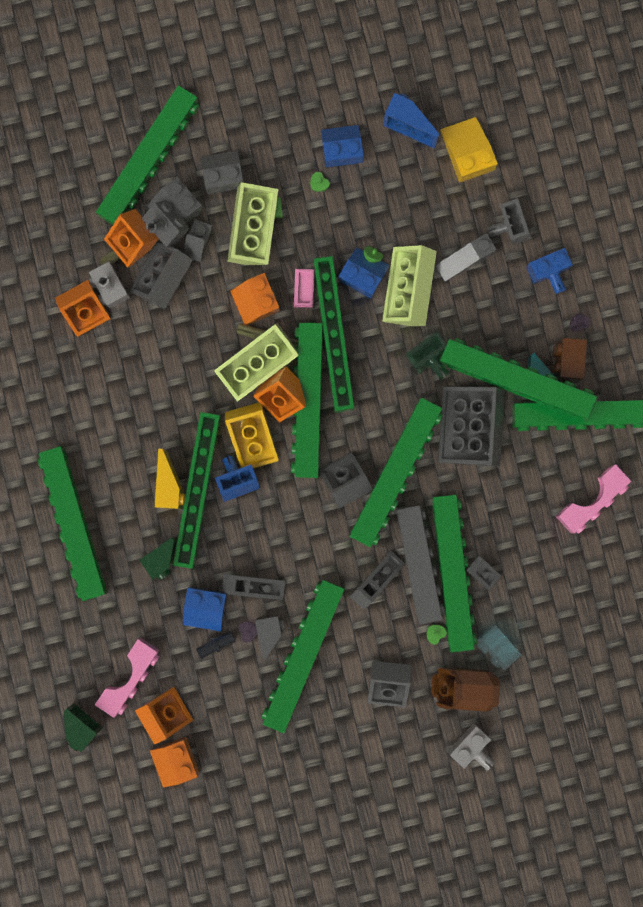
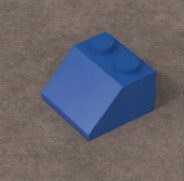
(342, 146)
(362, 274)
(204, 608)

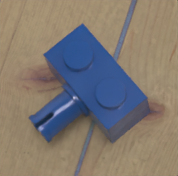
(550, 268)
(236, 481)

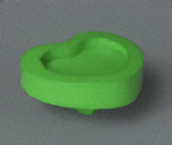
(319, 183)
(372, 255)
(435, 633)

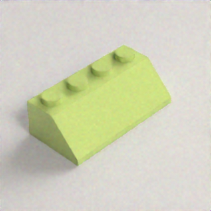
(252, 224)
(409, 285)
(257, 362)

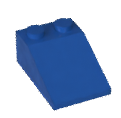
(408, 120)

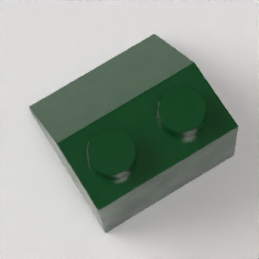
(160, 560)
(79, 728)

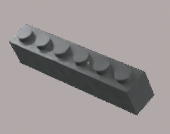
(419, 565)

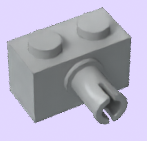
(109, 285)
(471, 747)

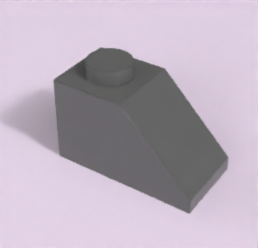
(269, 632)

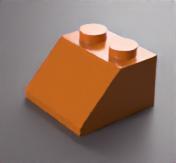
(130, 237)
(255, 299)
(82, 308)
(281, 394)
(164, 715)
(175, 762)

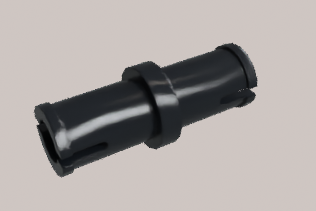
(215, 645)

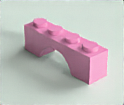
(611, 483)
(114, 698)

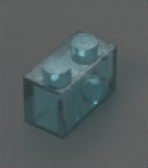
(499, 647)

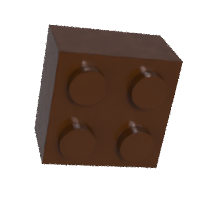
(569, 360)

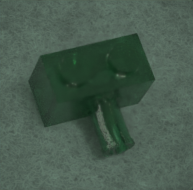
(428, 355)

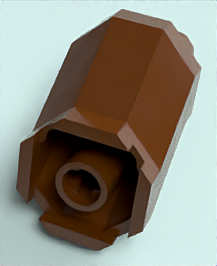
(466, 689)

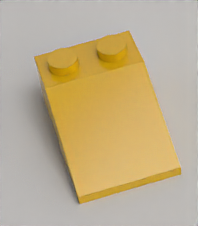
(469, 149)
(251, 435)
(168, 486)

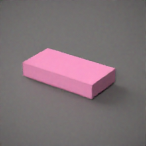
(304, 288)

